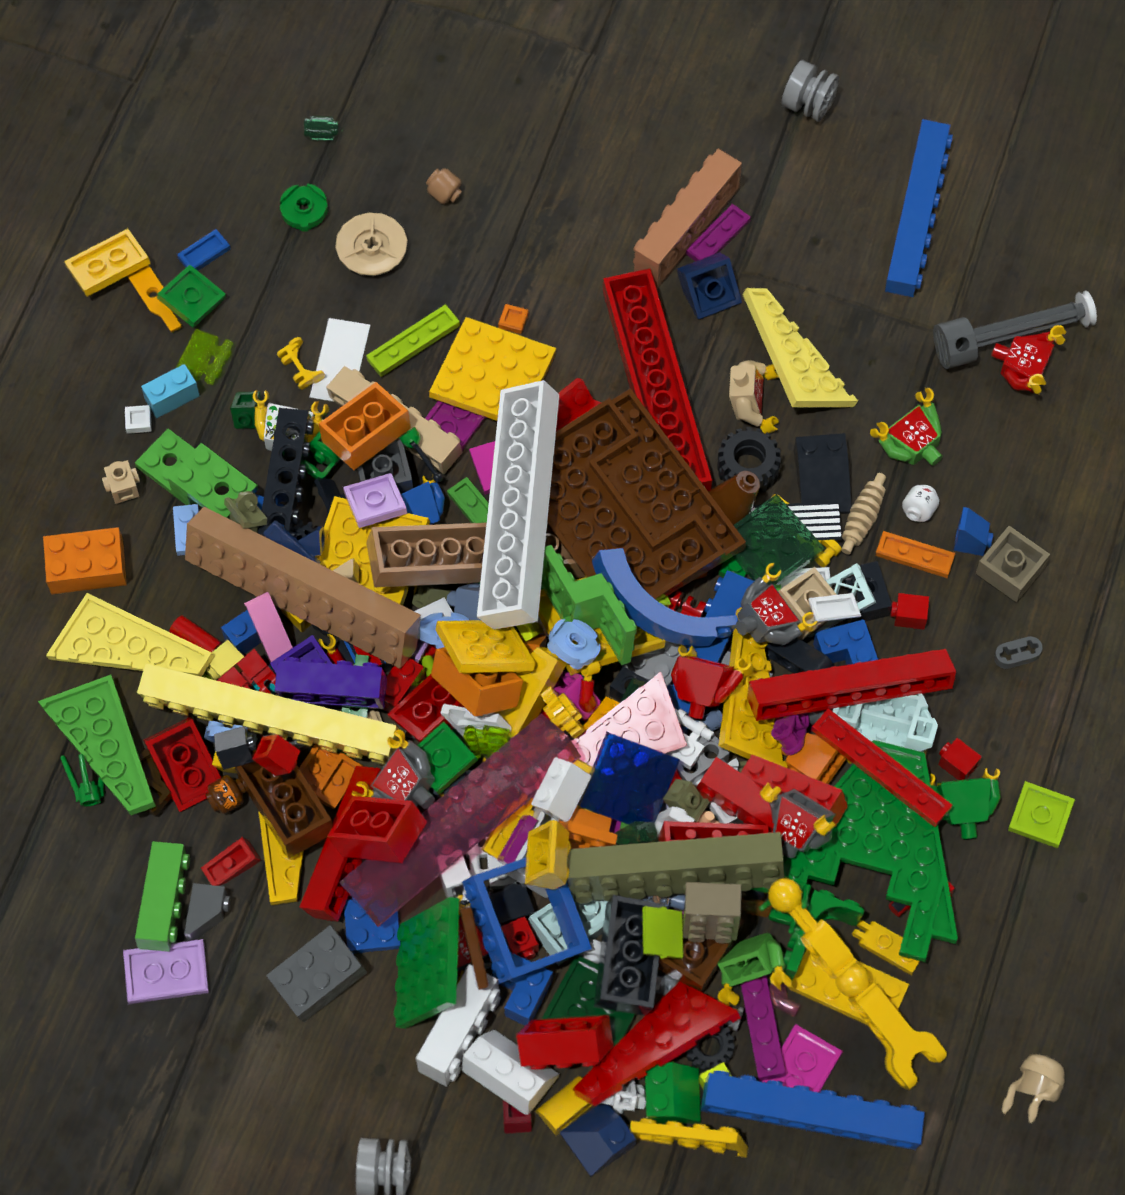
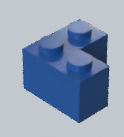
(846, 642)
(527, 991)

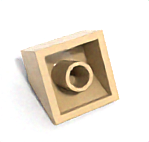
(800, 590)

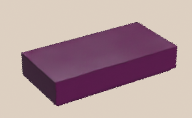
(517, 839)

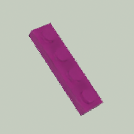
(763, 1029)

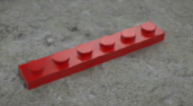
(881, 767)

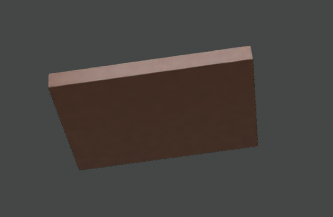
(631, 489)

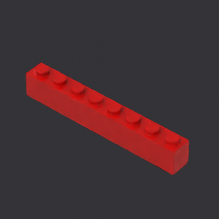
(851, 684)

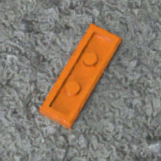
(915, 554)

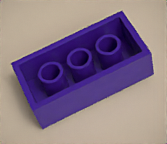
(331, 683)

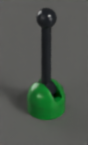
(412, 440)

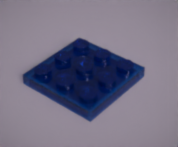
(628, 780)

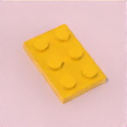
(107, 262)

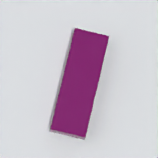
(719, 233)

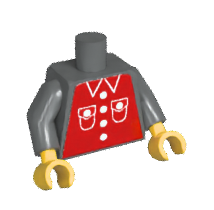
(768, 615)
(404, 775)
(799, 820)

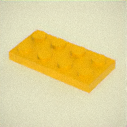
(818, 986)

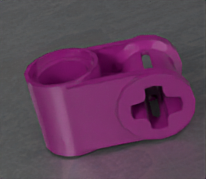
(791, 732)

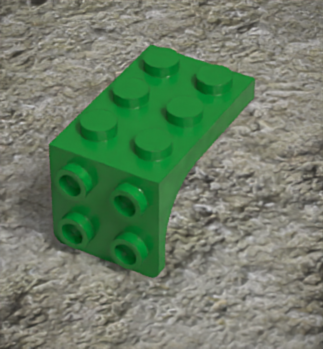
(821, 907)

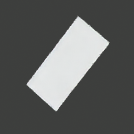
(341, 347)

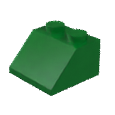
(672, 1094)

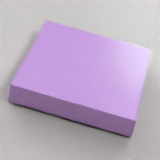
(375, 500)

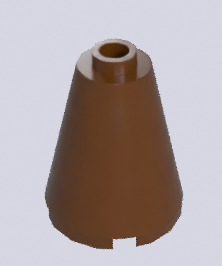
(737, 495)

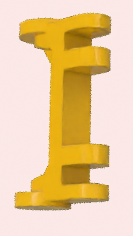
(290, 354)

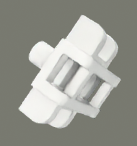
(628, 1098)

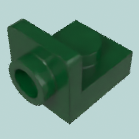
(244, 410)

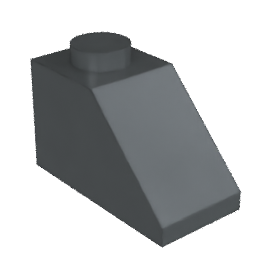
(205, 909)

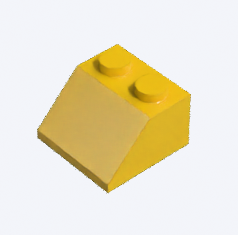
(547, 856)

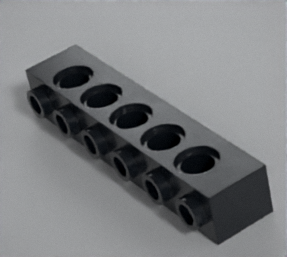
(288, 423)

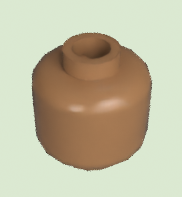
(444, 186)

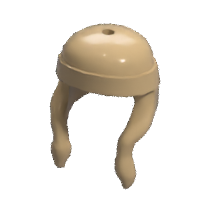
(1040, 1077)

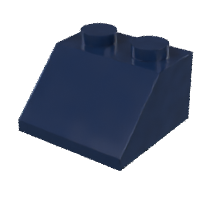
(709, 285)

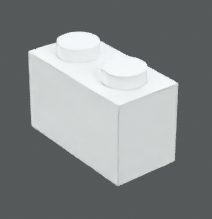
(561, 789)

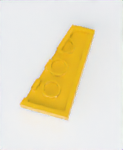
(281, 872)
(690, 1137)

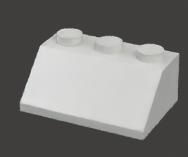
(497, 1066)

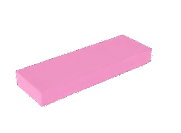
(268, 626)

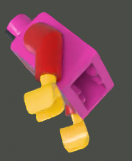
(580, 689)

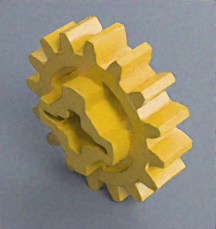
(562, 712)

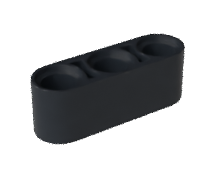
(797, 656)

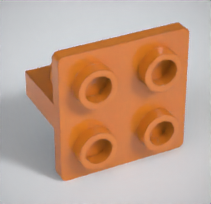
(589, 830)

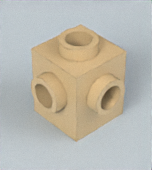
(121, 481)

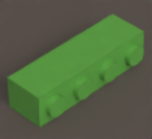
(161, 896)

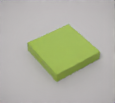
(1041, 814)

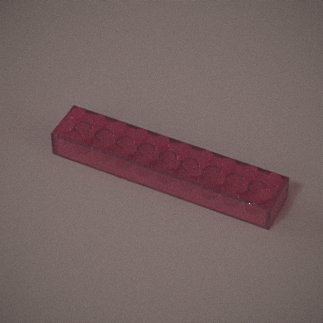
(462, 819)

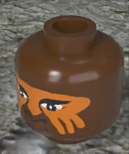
(225, 794)

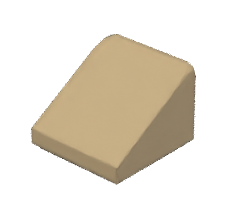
(349, 570)

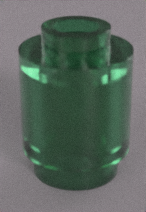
(320, 127)

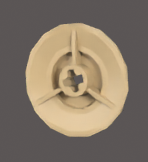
(363, 232)

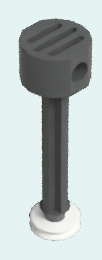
(959, 342)

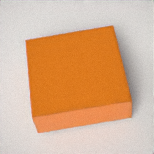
(513, 319)

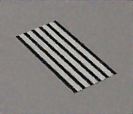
(819, 517)

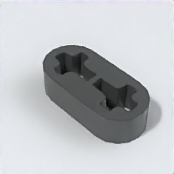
(1019, 657)

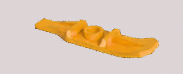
(145, 283)

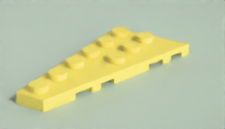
(796, 360)
(118, 639)

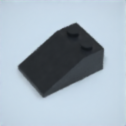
(823, 470)

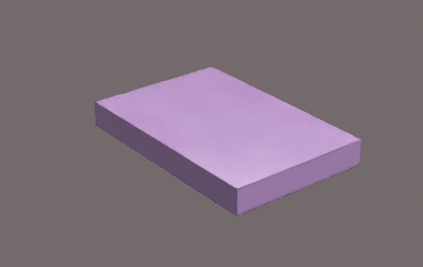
(164, 974)

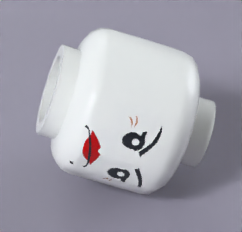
(920, 503)

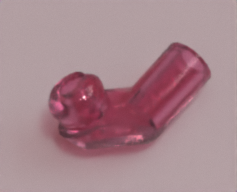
(781, 1001)

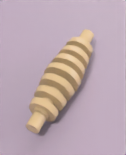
(863, 513)

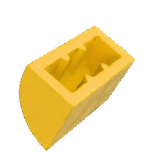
(563, 1108)

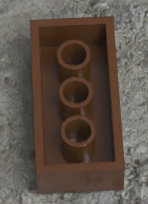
(286, 806)

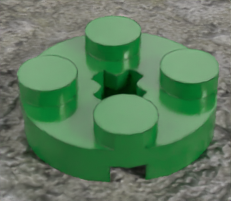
(308, 218)

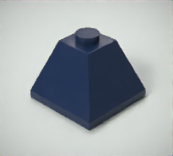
(598, 1138)

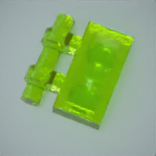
(198, 353)
(485, 740)

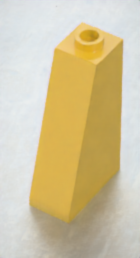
(546, 673)

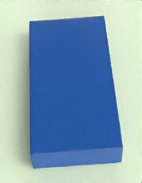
(204, 250)

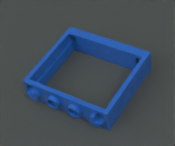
(493, 938)

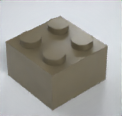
(1012, 563)

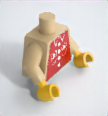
(747, 393)

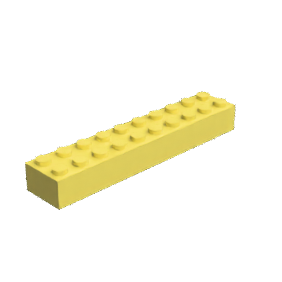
(267, 713)

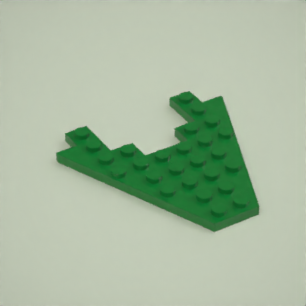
(891, 839)

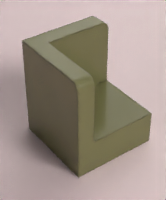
(430, 593)

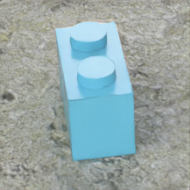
(170, 391)

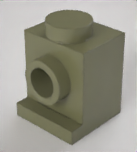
(687, 797)

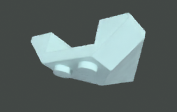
(893, 721)

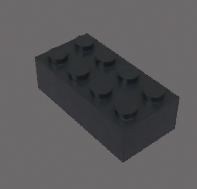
(624, 973)

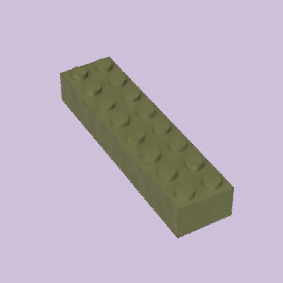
(667, 866)

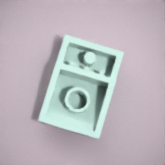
(547, 930)

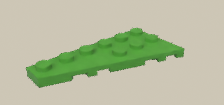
(99, 730)

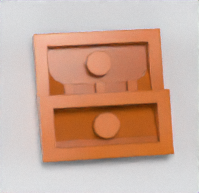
(328, 774)

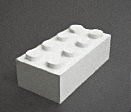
(457, 1029)

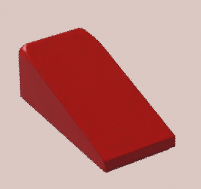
(231, 862)

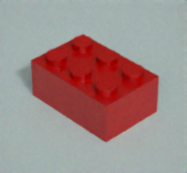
(377, 829)
(564, 1041)

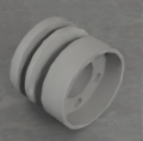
(808, 90)
(382, 1168)

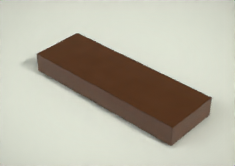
(473, 947)

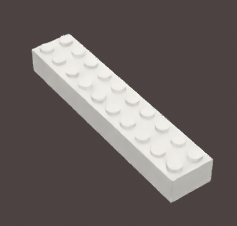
(518, 506)

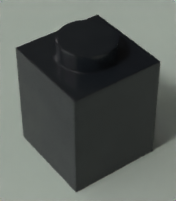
(234, 747)

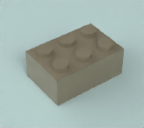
(711, 912)

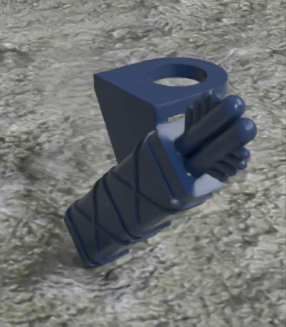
(308, 546)

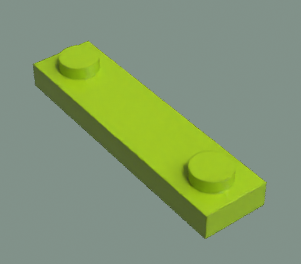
(413, 340)

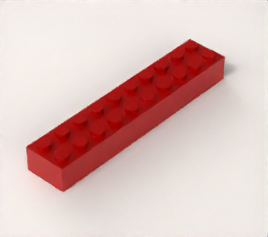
(652, 363)

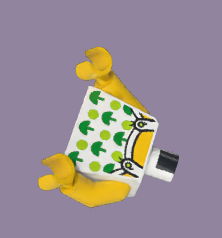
(267, 417)

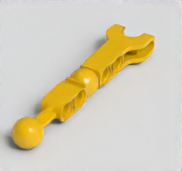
(853, 981)

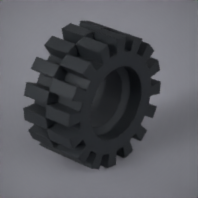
(724, 1054)

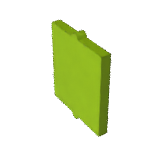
(662, 932)

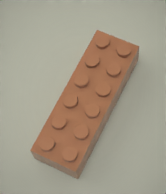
(688, 216)

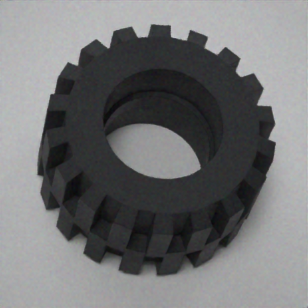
(753, 444)

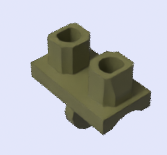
(245, 511)

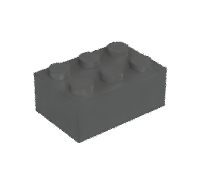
(316, 974)

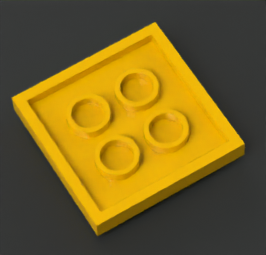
(481, 649)

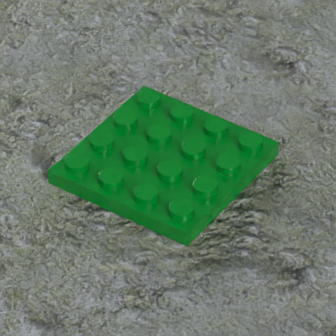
(427, 963)

